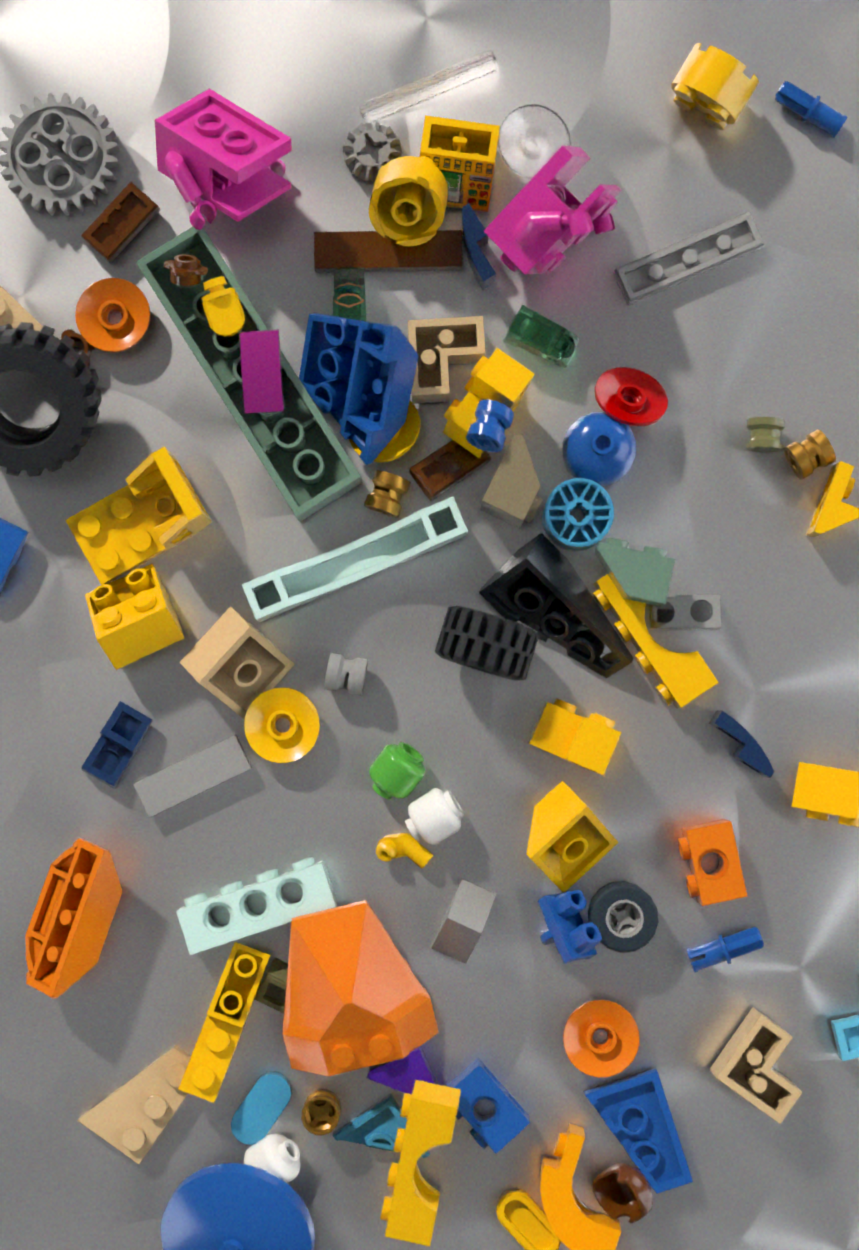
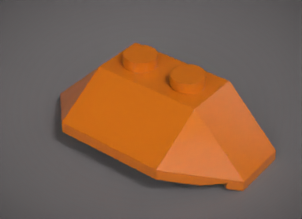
(71, 918)

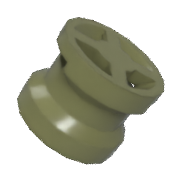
(765, 434)

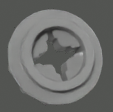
(355, 144)

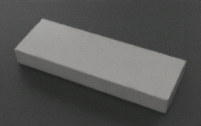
(192, 776)

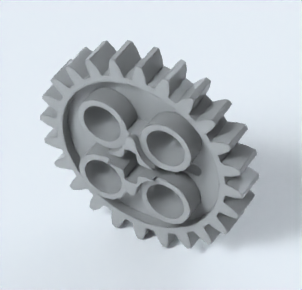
(80, 129)

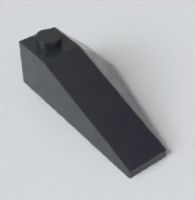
(551, 598)

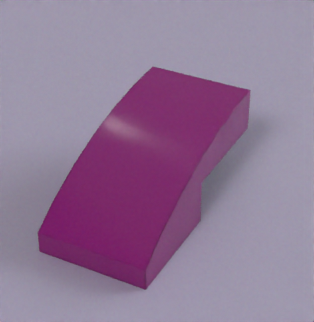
(261, 371)

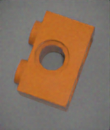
(727, 880)

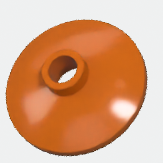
(100, 302)
(604, 1057)

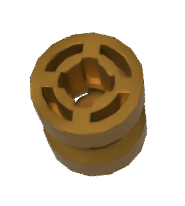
(810, 454)
(386, 502)
(317, 1118)

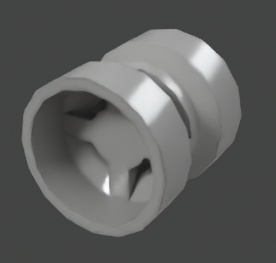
(337, 672)

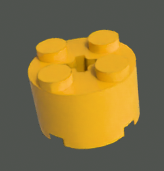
(713, 85)
(408, 200)

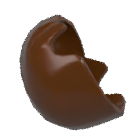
(623, 1192)

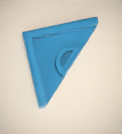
(375, 1126)

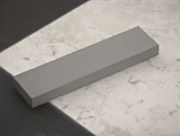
(688, 258)

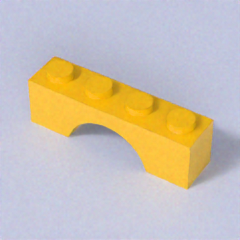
(679, 675)
(429, 1123)

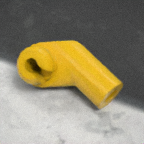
(401, 846)

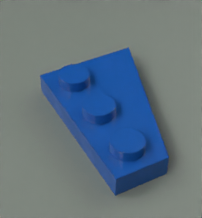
(644, 1126)

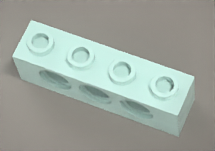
(203, 933)

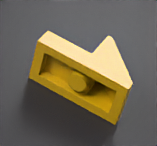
(830, 510)

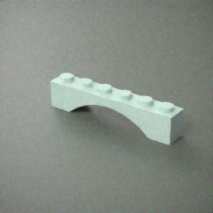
(355, 561)

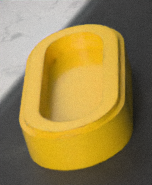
(526, 1221)

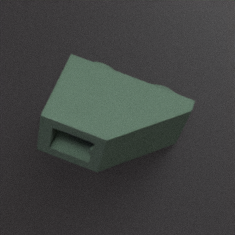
(636, 573)

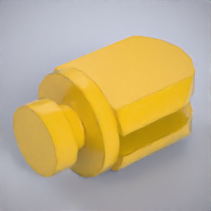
(223, 308)

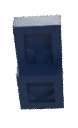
(475, 239)
(117, 744)
(748, 751)

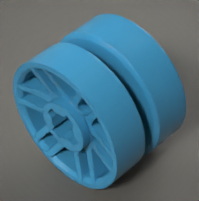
(591, 501)

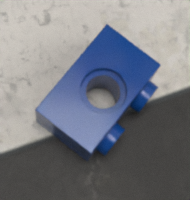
(507, 1117)

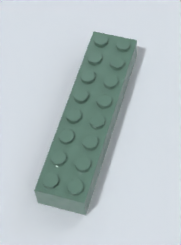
(290, 443)

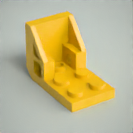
(140, 518)

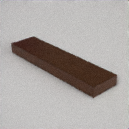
(378, 253)

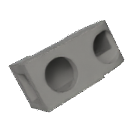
(688, 612)

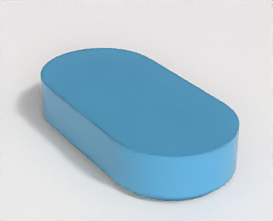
(261, 1108)

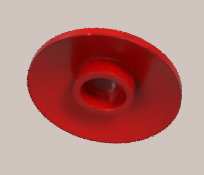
(631, 396)

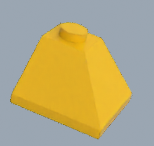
(566, 837)

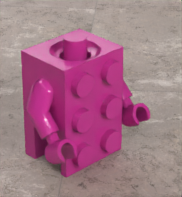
(221, 157)
(549, 218)

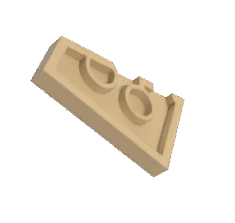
(141, 1107)

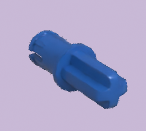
(810, 108)
(726, 948)

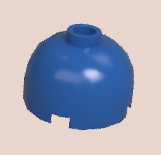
(599, 449)

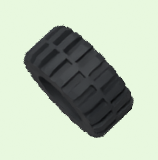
(75, 388)

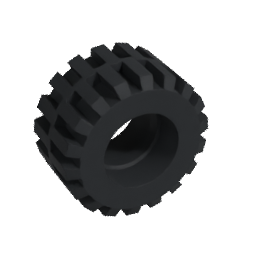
(487, 643)

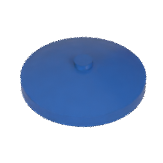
(236, 1210)

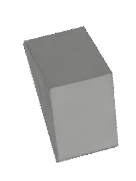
(464, 921)

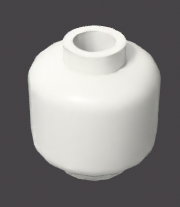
(434, 816)
(276, 1156)

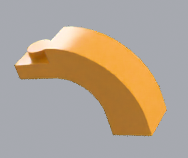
(568, 1217)

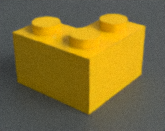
(492, 379)
(575, 738)
(826, 792)

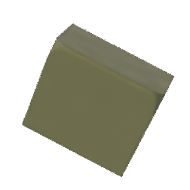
(273, 987)

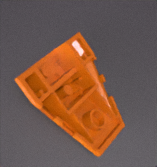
(350, 994)

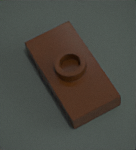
(120, 222)
(446, 468)

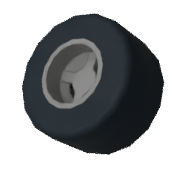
(633, 925)

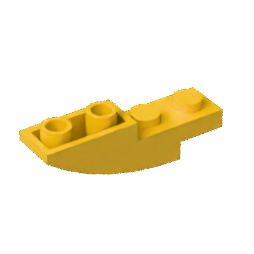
(224, 1022)

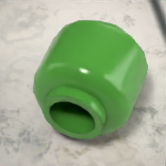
(397, 771)

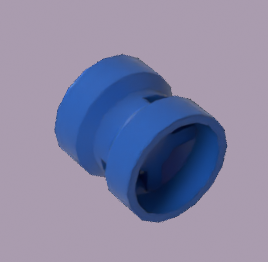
(490, 426)

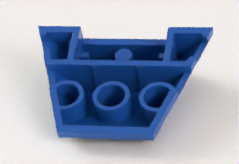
(360, 377)

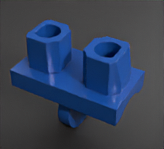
(566, 927)

